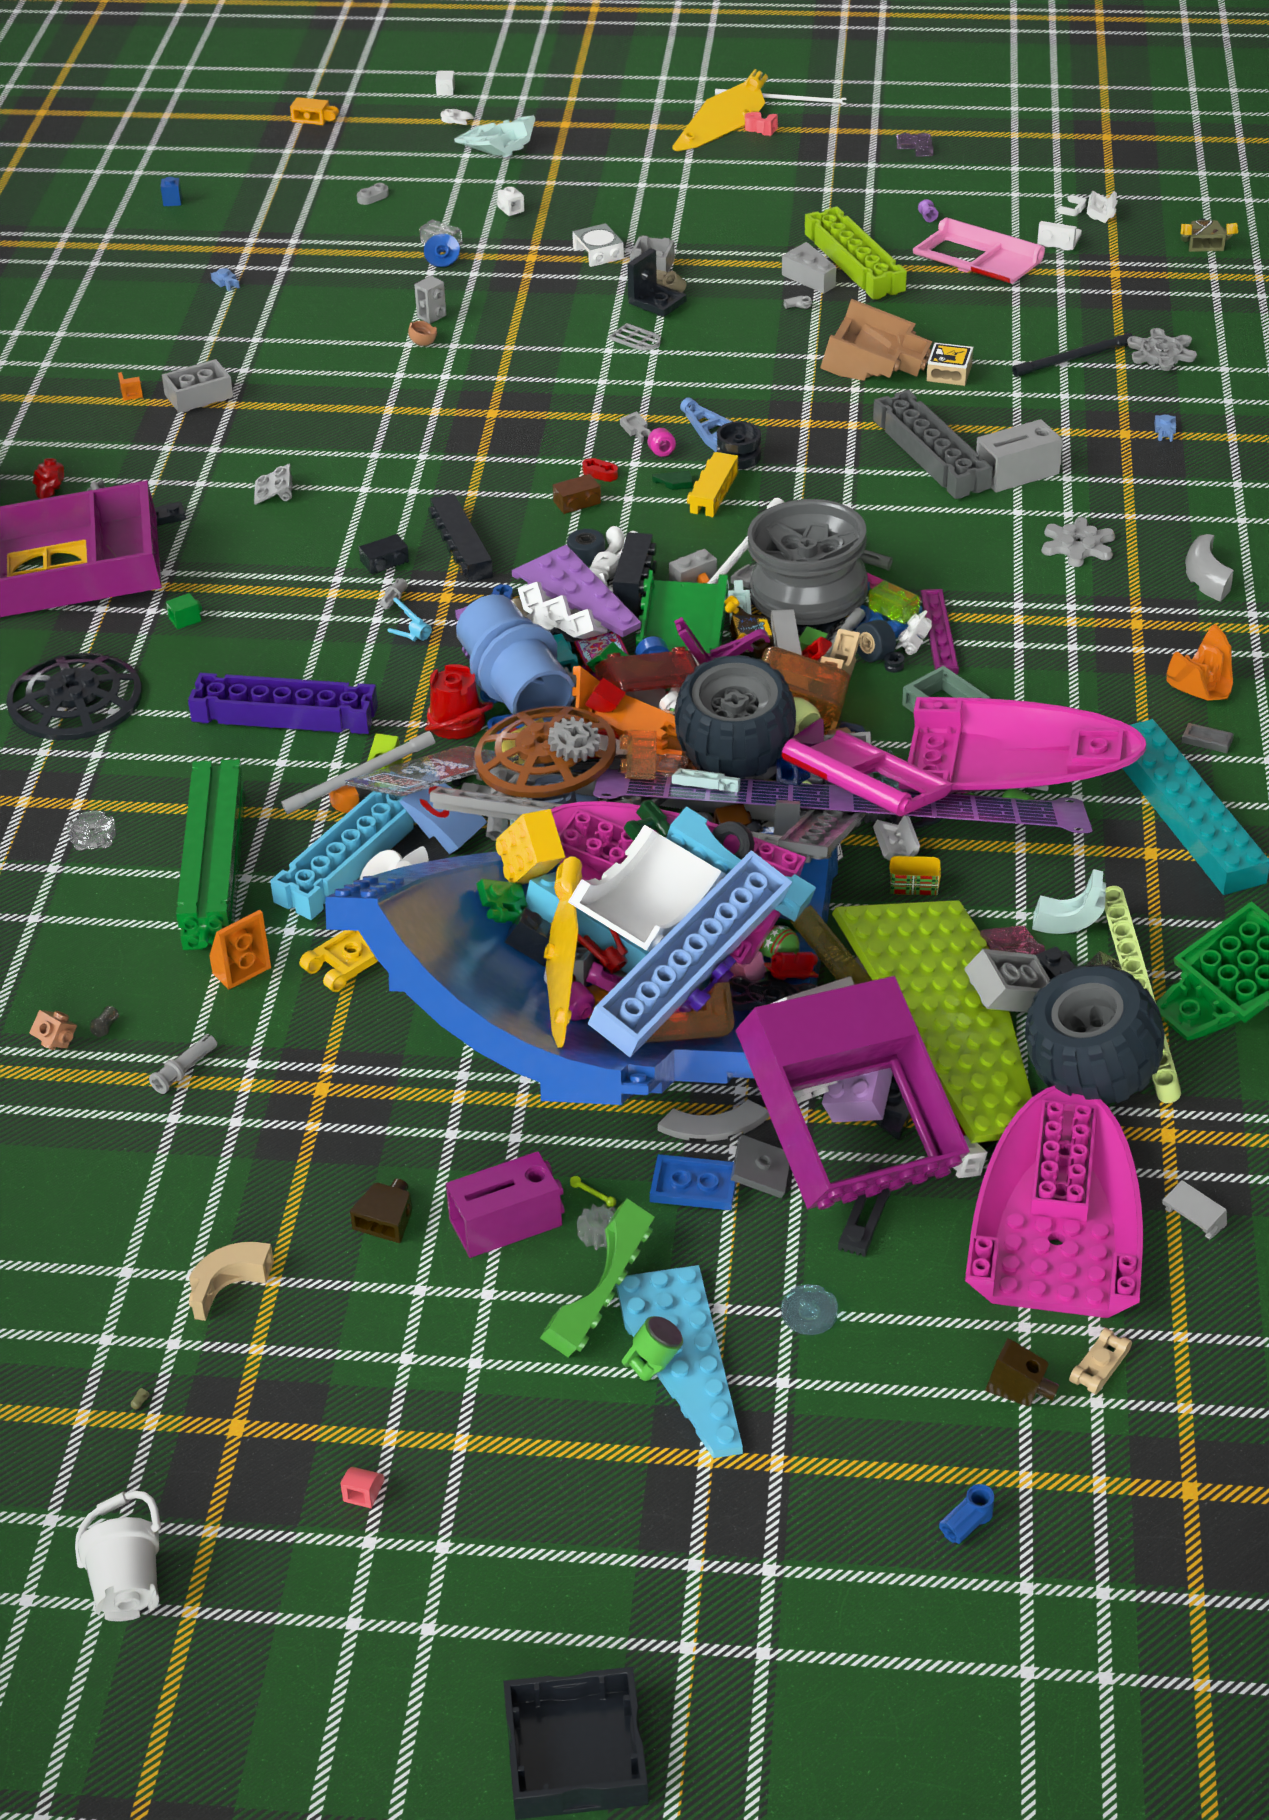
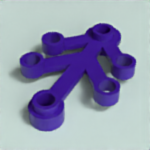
(719, 975)

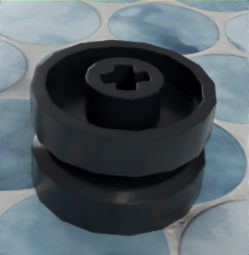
(742, 440)

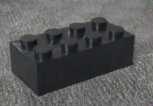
(633, 568)

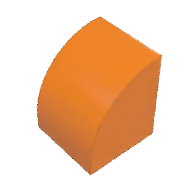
(344, 798)

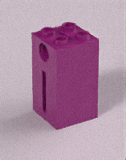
(504, 1204)

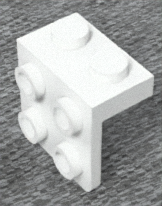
(1058, 235)

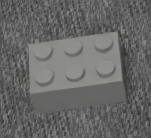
(197, 386)
(1006, 979)

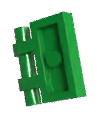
(503, 898)

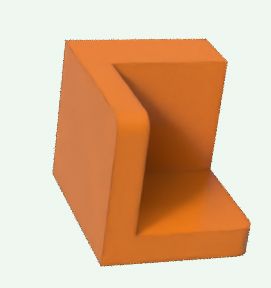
(130, 387)

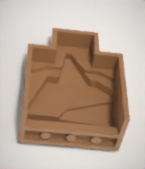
(874, 344)

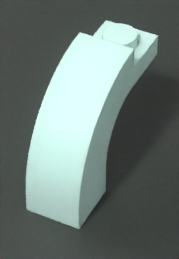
(1072, 914)

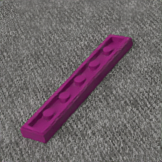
(940, 633)

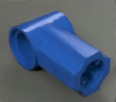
(968, 1515)

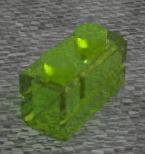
(893, 602)

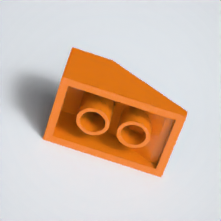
(240, 951)

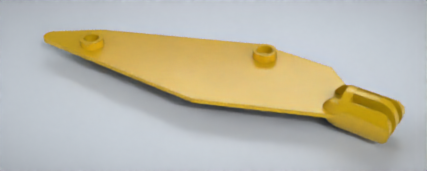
(723, 113)
(562, 948)

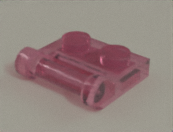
(1012, 939)

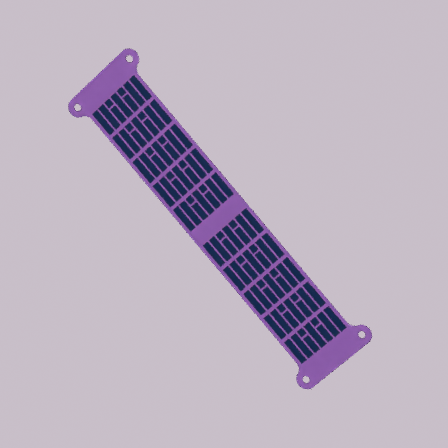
(831, 797)

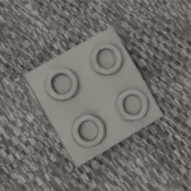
(274, 483)

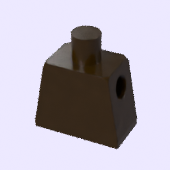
(383, 1211)
(1020, 1375)

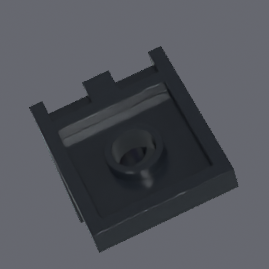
(645, 291)

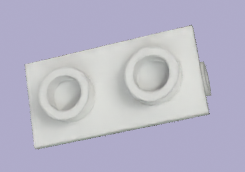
(917, 626)

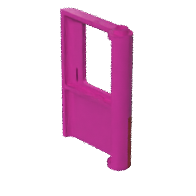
(847, 762)

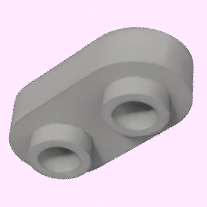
(372, 194)

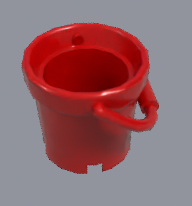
(455, 703)

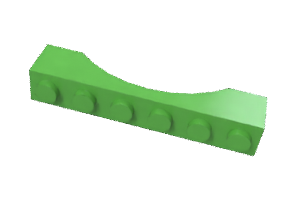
(572, 1321)

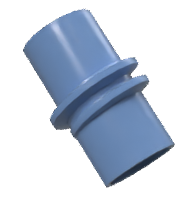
(513, 656)

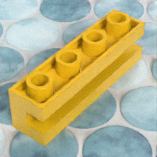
(713, 483)

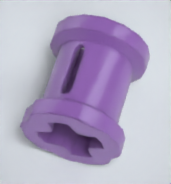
(928, 210)

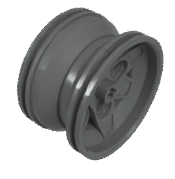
(808, 560)

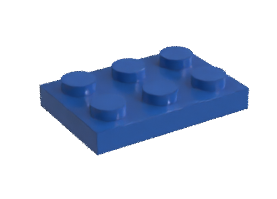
(693, 1182)

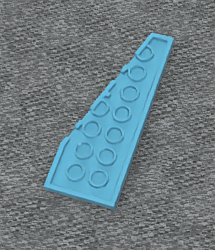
(696, 1371)

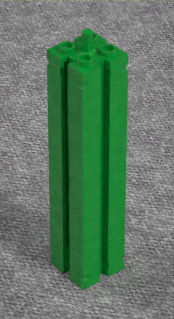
(211, 852)

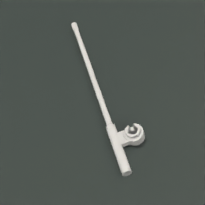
(776, 96)

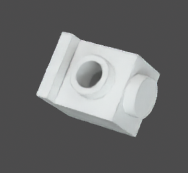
(972, 1162)

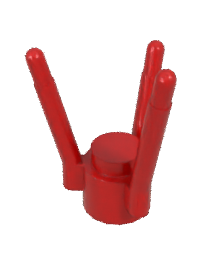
(611, 958)

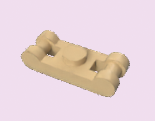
(1100, 1361)

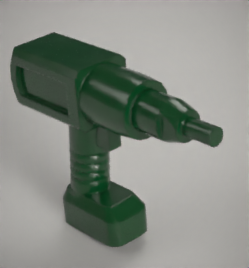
(651, 817)

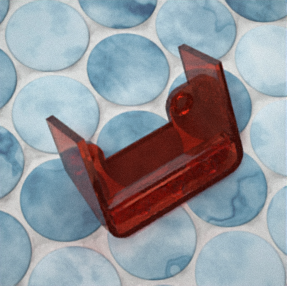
(647, 670)

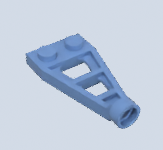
(696, 413)

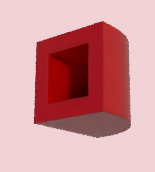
(605, 697)

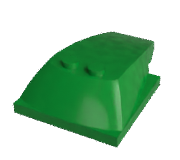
(1221, 977)

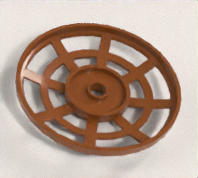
(534, 749)

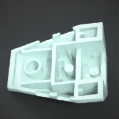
(499, 138)

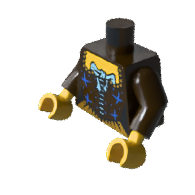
(744, 624)

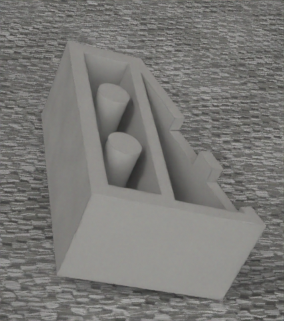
(809, 268)

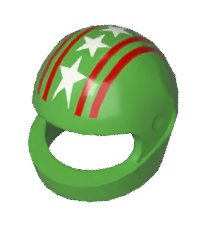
(780, 940)

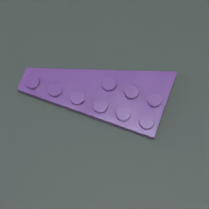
(566, 575)

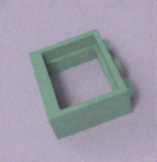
(939, 680)

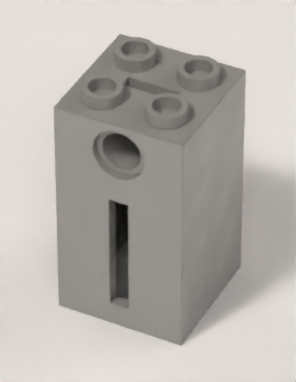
(1021, 454)

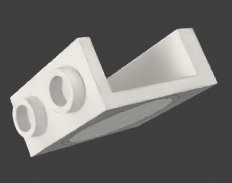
(601, 244)

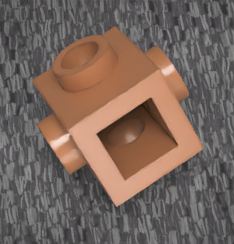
(53, 1029)

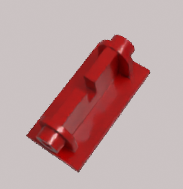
(790, 965)

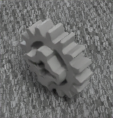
(574, 739)

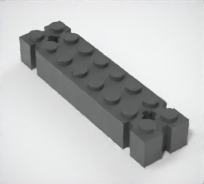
(932, 444)

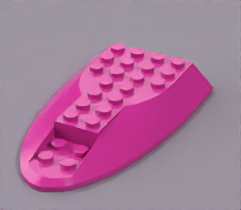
(1016, 743)

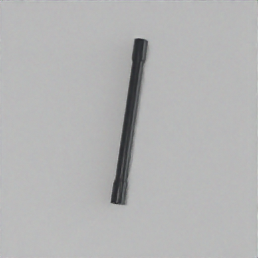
(1029, 367)

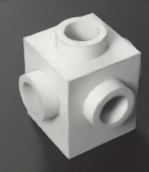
(510, 201)

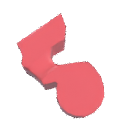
(755, 122)

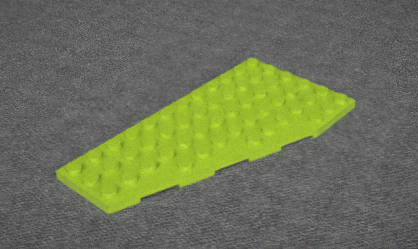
(968, 1044)

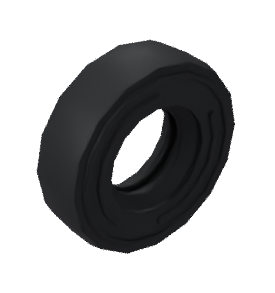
(740, 831)

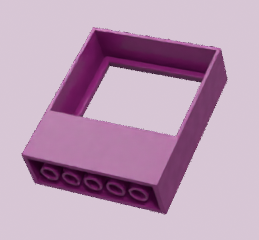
(838, 1038)

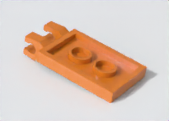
(637, 715)

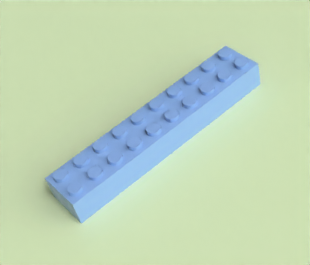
(689, 954)

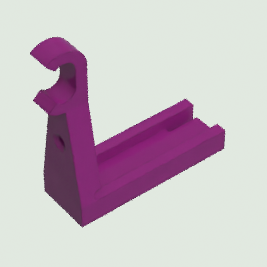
(730, 649)

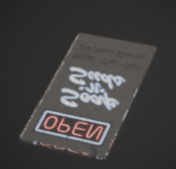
(424, 771)

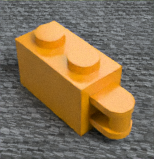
(312, 111)

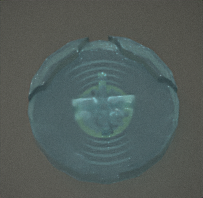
(809, 1309)

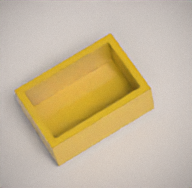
(530, 847)

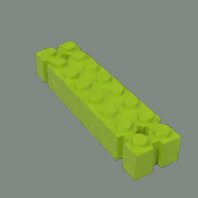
(855, 253)

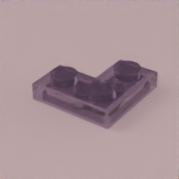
(920, 142)

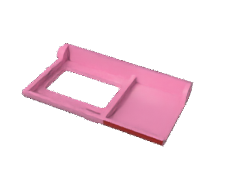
(1004, 255)

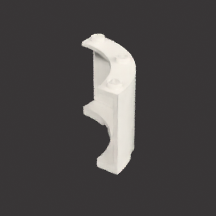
(648, 889)

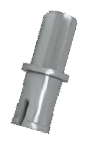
(393, 591)

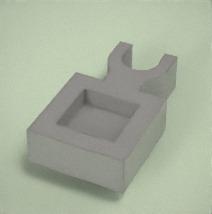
(635, 424)

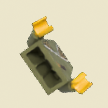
(1207, 235)

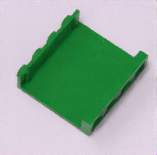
(698, 603)

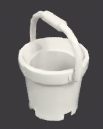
(121, 1558)

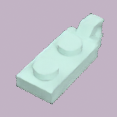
(742, 595)
(706, 780)

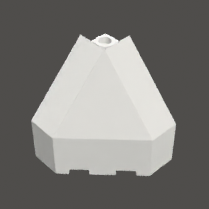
(558, 614)

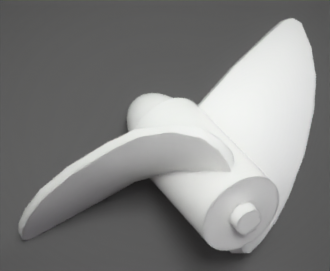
(391, 860)

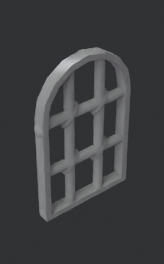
(635, 333)

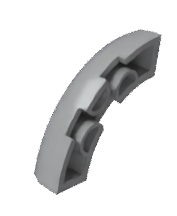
(1207, 572)

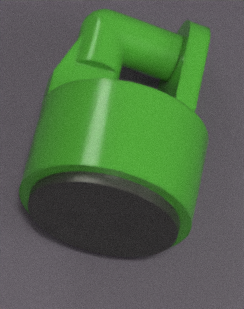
(656, 1343)

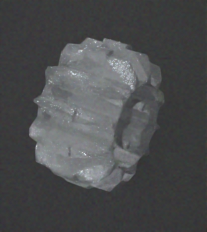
(592, 1225)

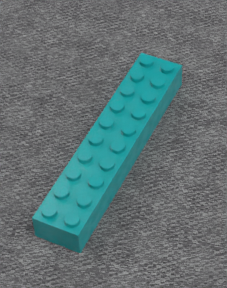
(1196, 814)

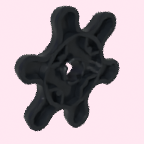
(762, 991)

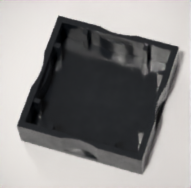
(575, 1743)

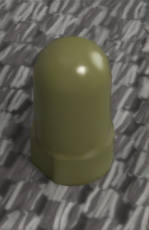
(139, 1398)

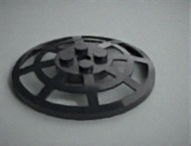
(74, 689)

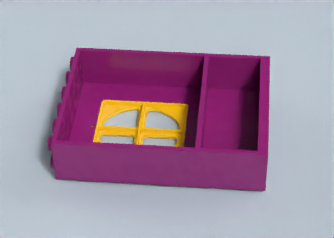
(80, 527)

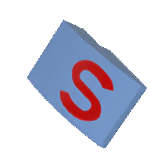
(448, 827)

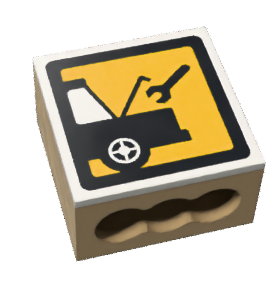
(949, 364)

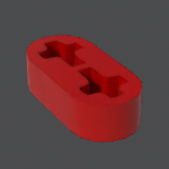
(600, 469)

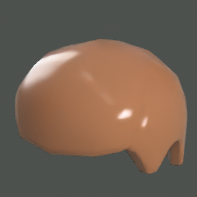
(422, 333)

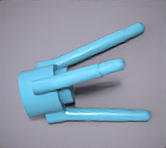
(417, 626)

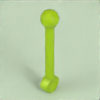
(575, 1182)

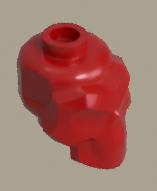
(48, 478)

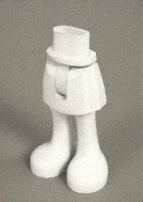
(607, 561)

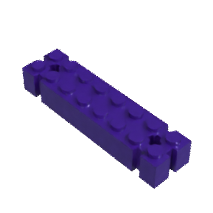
(283, 703)

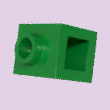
(184, 611)

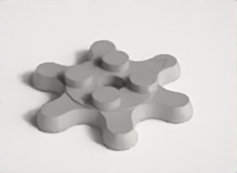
(1151, 349)
(1067, 541)

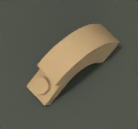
(844, 651)
(225, 1266)

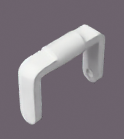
(1073, 212)

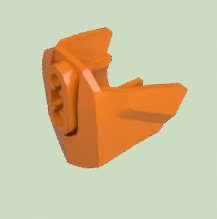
(1208, 672)

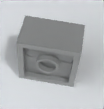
(664, 251)

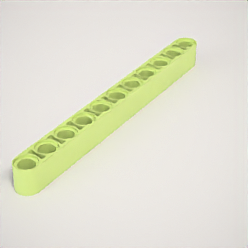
(1131, 960)

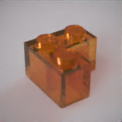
(639, 754)

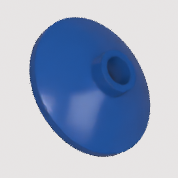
(438, 244)

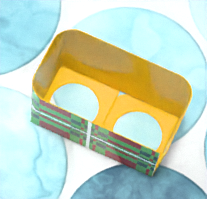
(914, 875)

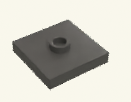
(760, 1166)

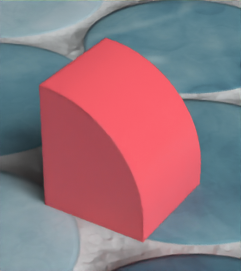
(361, 1486)

